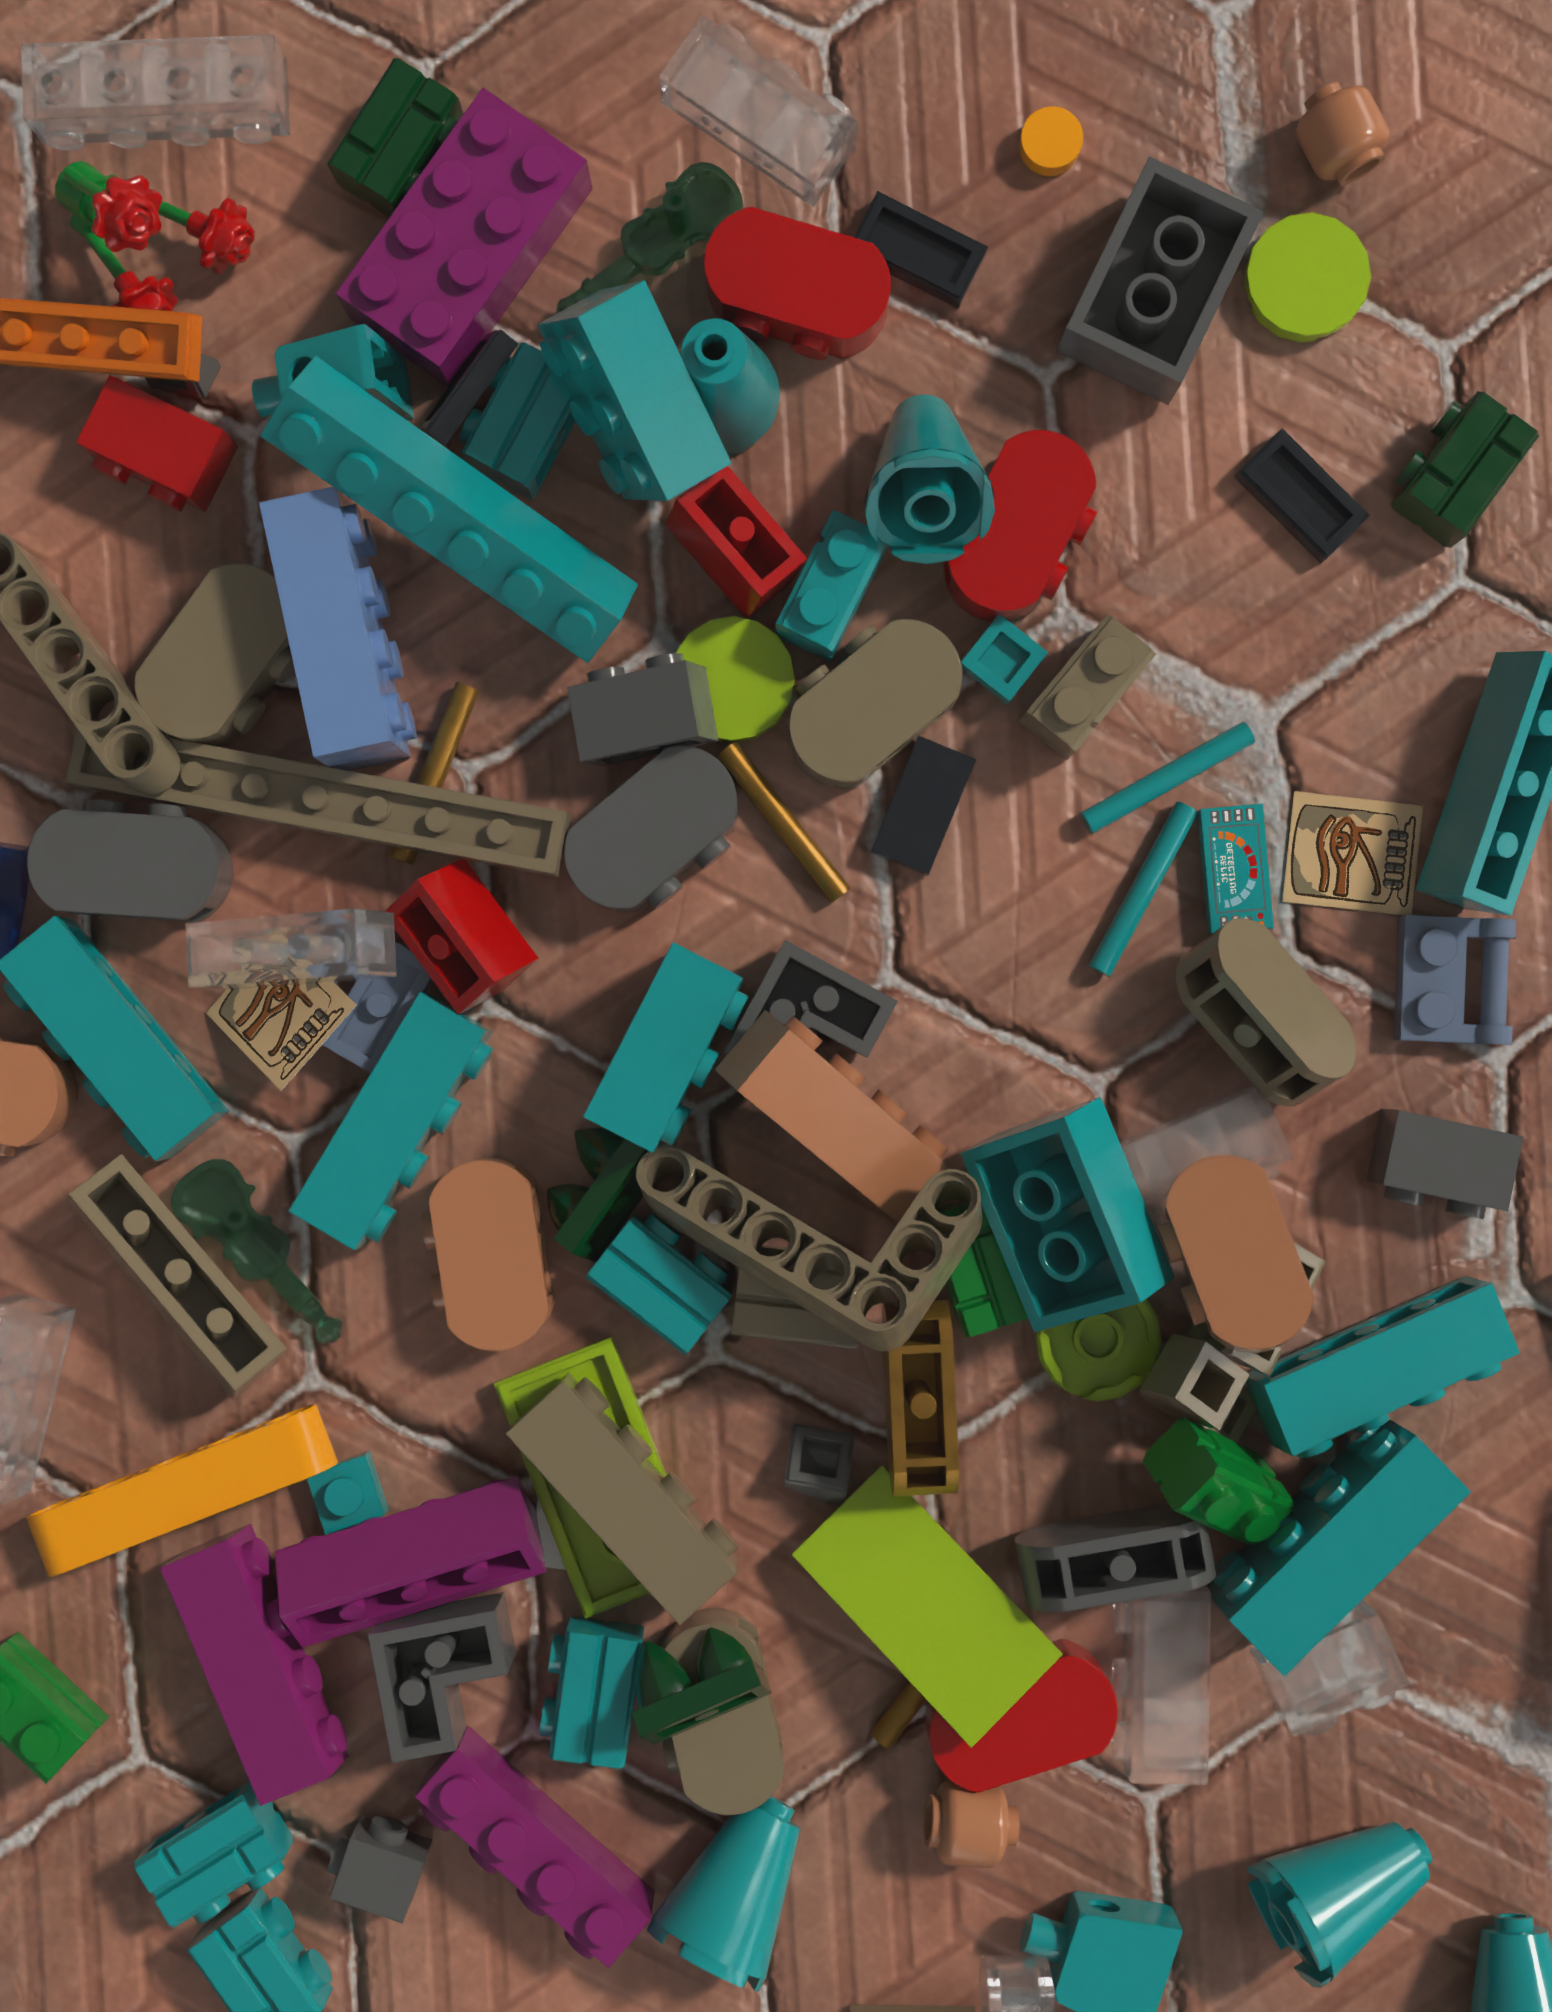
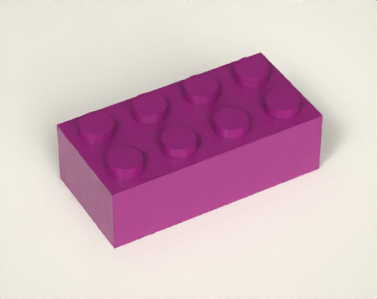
(466, 237)

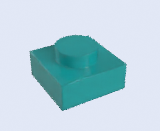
(1003, 659)
(348, 1493)

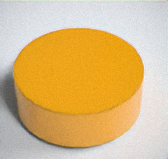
(1050, 141)

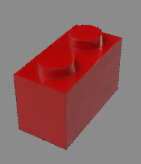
(157, 445)
(735, 541)
(461, 935)

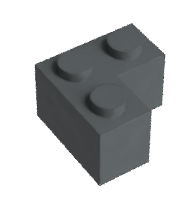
(820, 999)
(425, 1659)

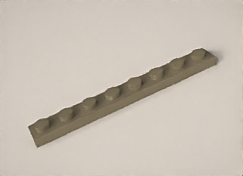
(346, 805)

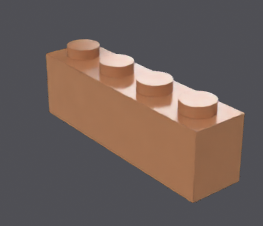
(830, 1115)

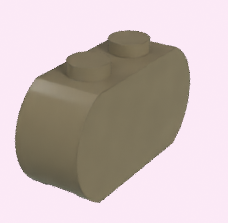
(217, 658)
(873, 701)
(1266, 1012)
(734, 1758)

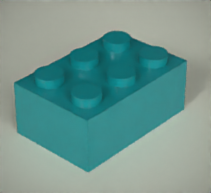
(633, 393)
(667, 1049)
(1068, 1216)

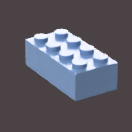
(337, 629)

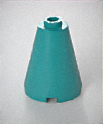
(733, 382)
(927, 485)
(1338, 1894)
(734, 1896)
(1513, 1966)

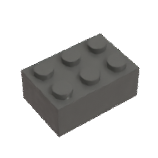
(1159, 281)

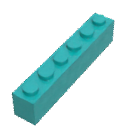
(449, 509)

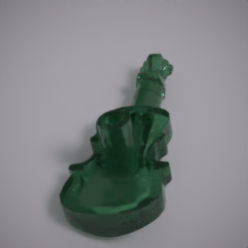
(663, 234)
(217, 1205)

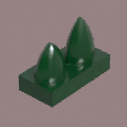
(593, 1215)
(674, 1705)

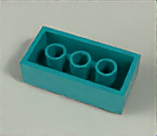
(1336, 1543)

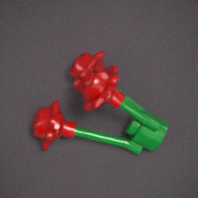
(127, 217)

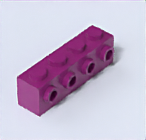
(408, 1561)
(256, 1665)
(537, 1848)

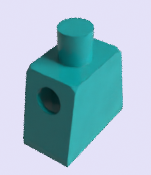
(354, 353)
(1106, 1951)

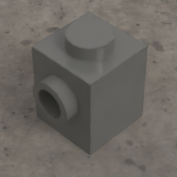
(379, 1867)

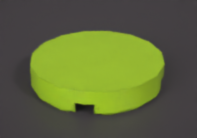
(1306, 277)
(746, 675)
(1101, 1353)

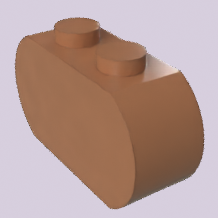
(35, 1094)
(489, 1254)
(1236, 1254)

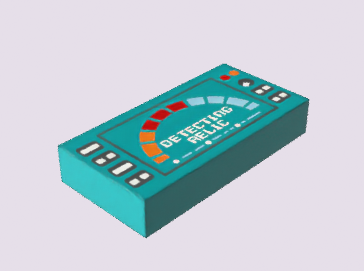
(1234, 865)

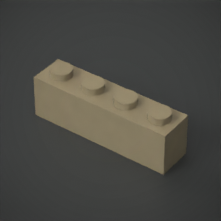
(176, 1276)
(625, 1497)

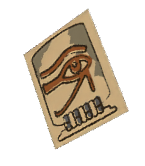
(1352, 853)
(281, 1024)

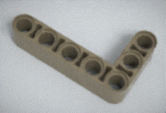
(90, 682)
(812, 1252)

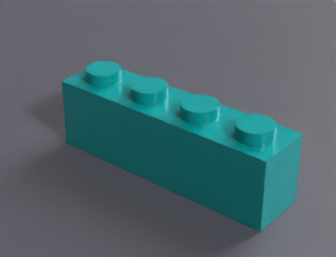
(1496, 790)
(111, 1039)
(392, 1121)
(1382, 1366)

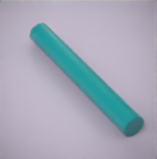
(1167, 777)
(1143, 889)

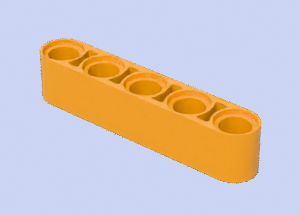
(182, 1490)

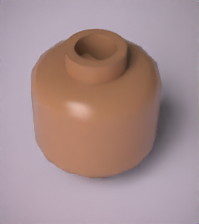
(1342, 133)
(969, 1825)

